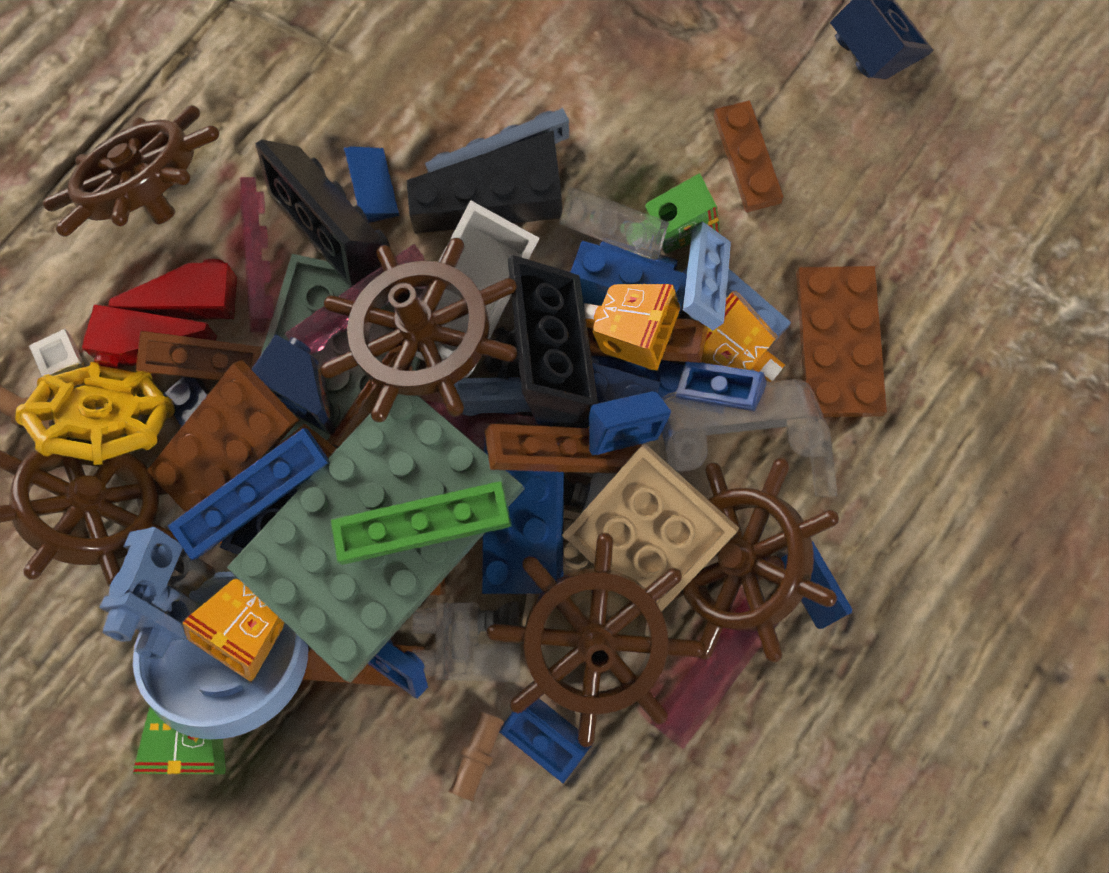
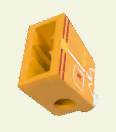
(635, 322)
(742, 340)
(235, 629)

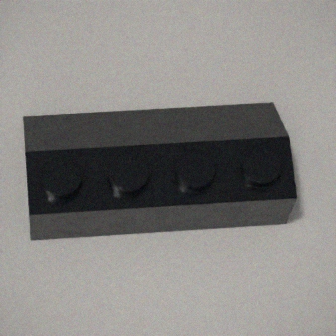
(321, 210)
(552, 343)

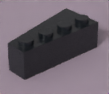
(511, 182)

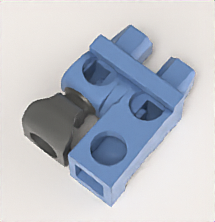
(141, 593)

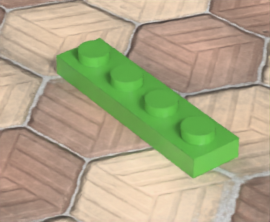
(420, 523)

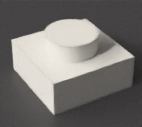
(56, 354)

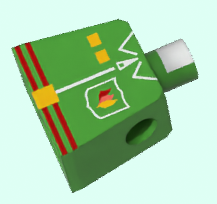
(684, 210)
(171, 752)

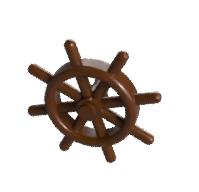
(131, 172)
(418, 329)
(80, 532)
(748, 560)
(595, 641)

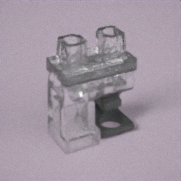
(457, 647)

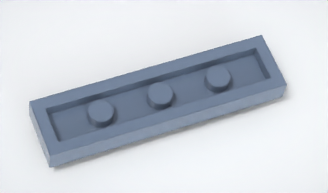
(512, 134)

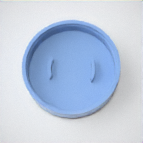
(208, 698)

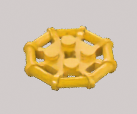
(76, 415)

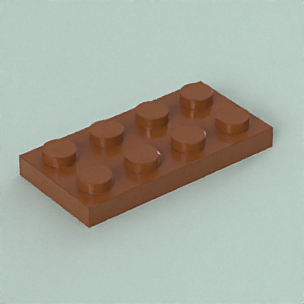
(842, 339)
(222, 437)

